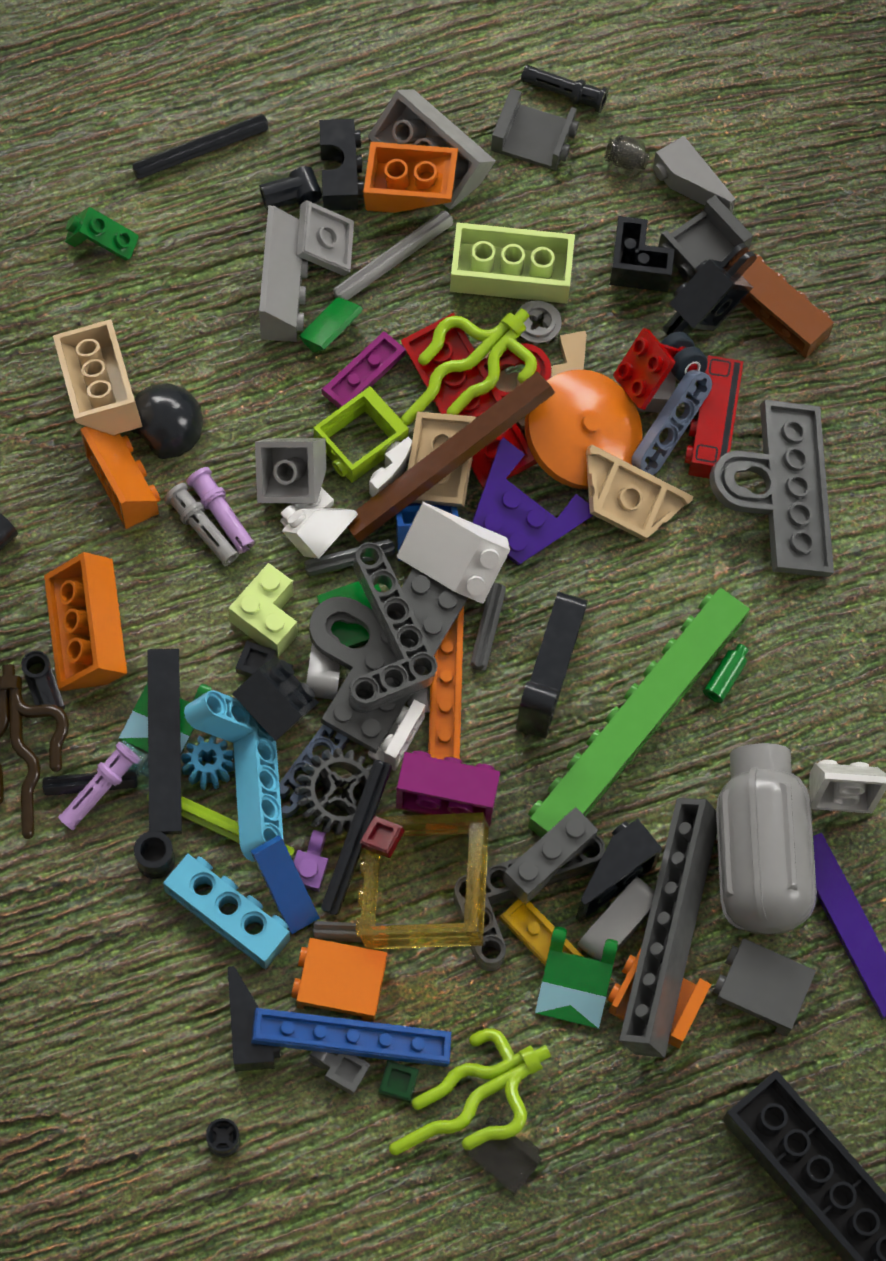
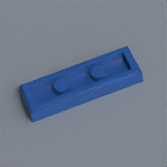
(285, 884)

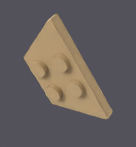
(630, 495)

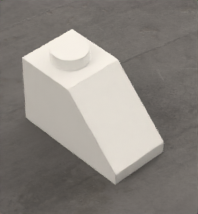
(317, 529)

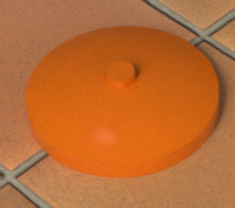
(580, 414)

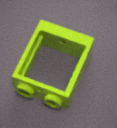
(383, 416)

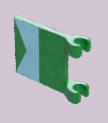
(136, 728)
(575, 985)

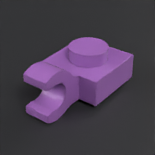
(310, 863)

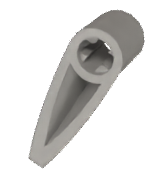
(322, 675)

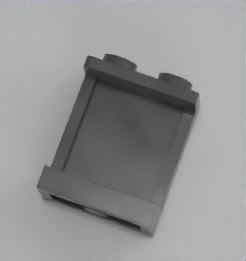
(705, 237)
(764, 985)

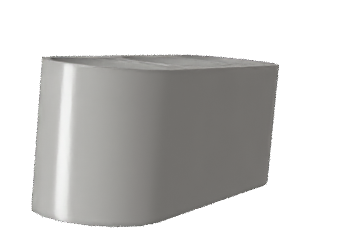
(620, 919)

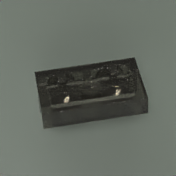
(506, 1160)

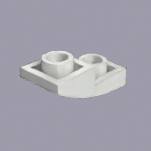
(395, 464)

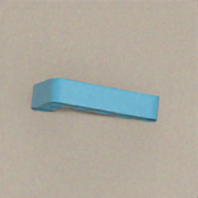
(254, 765)

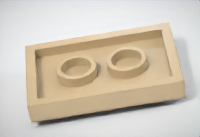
(429, 433)

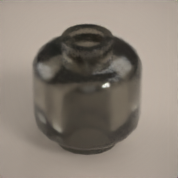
(626, 155)

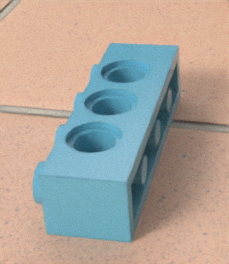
(259, 947)

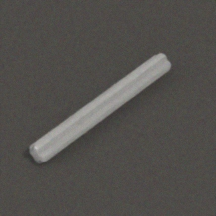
(393, 256)

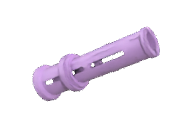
(214, 499)
(108, 774)

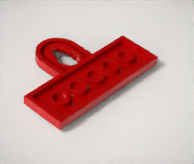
(458, 347)

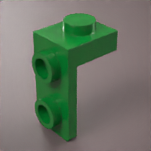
(102, 231)

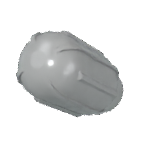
(765, 842)

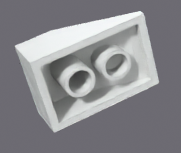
(454, 552)
(846, 786)

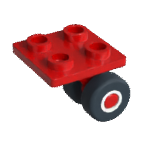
(651, 361)

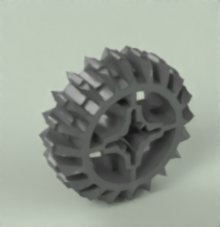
(330, 782)

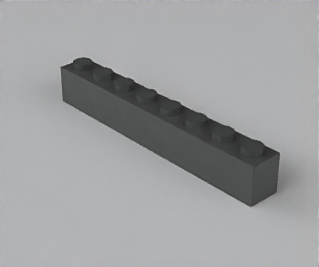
(670, 928)

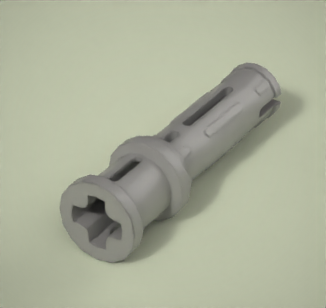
(191, 514)

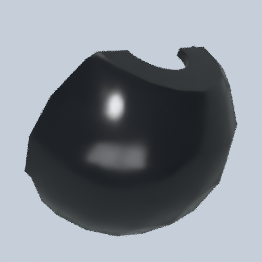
(169, 419)

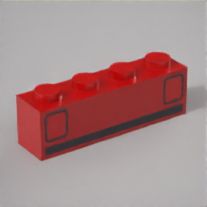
(715, 417)

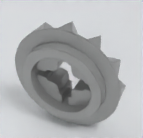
(551, 323)

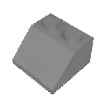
(290, 469)

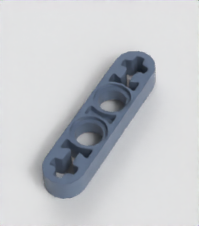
(675, 425)
(305, 757)

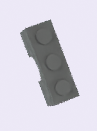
(538, 864)

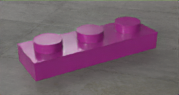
(364, 370)

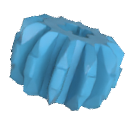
(207, 752)

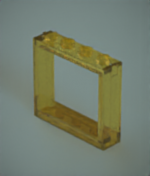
(430, 935)

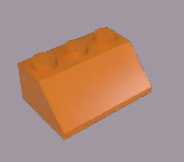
(121, 476)

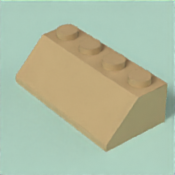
(97, 378)

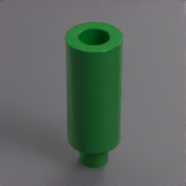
(726, 674)

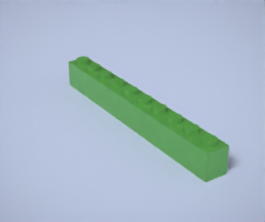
(643, 712)

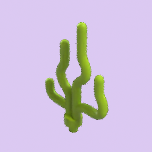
(493, 341)
(505, 1075)

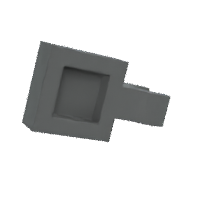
(343, 1070)

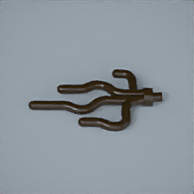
(11, 710)

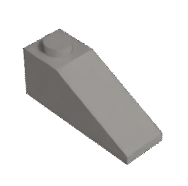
(689, 174)

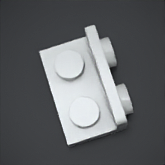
(400, 735)

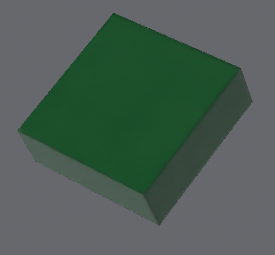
(398, 1081)

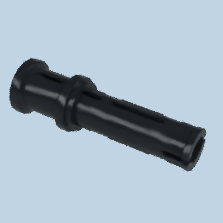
(577, 91)

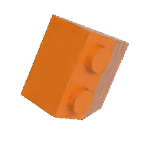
(408, 176)

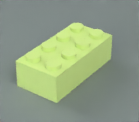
(512, 263)

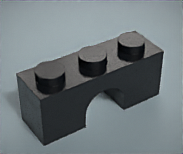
(339, 144)

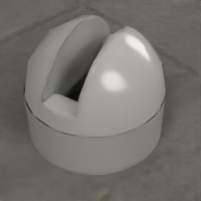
(421, 696)

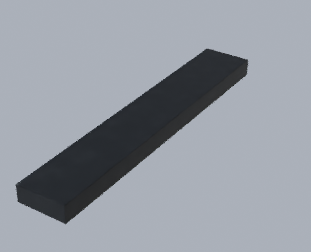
(164, 741)

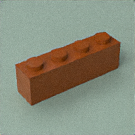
(785, 309)

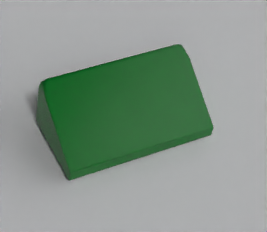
(330, 324)

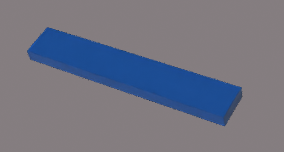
(351, 1037)

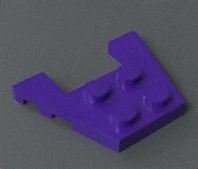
(517, 516)

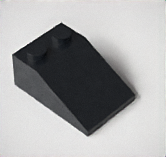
(628, 855)

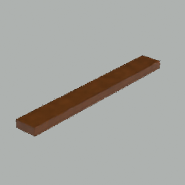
(450, 455)

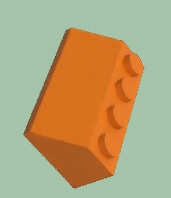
(85, 622)

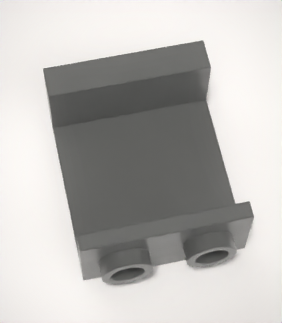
(533, 133)

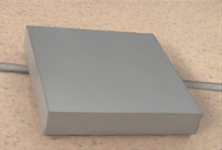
(325, 238)

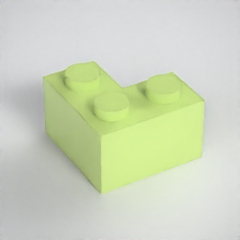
(259, 610)

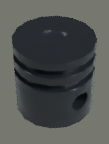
(154, 855)

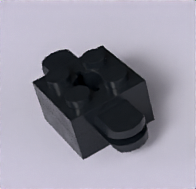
(711, 292)

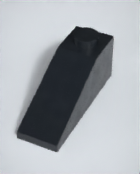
(242, 1006)

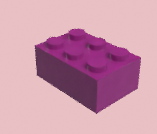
(446, 786)

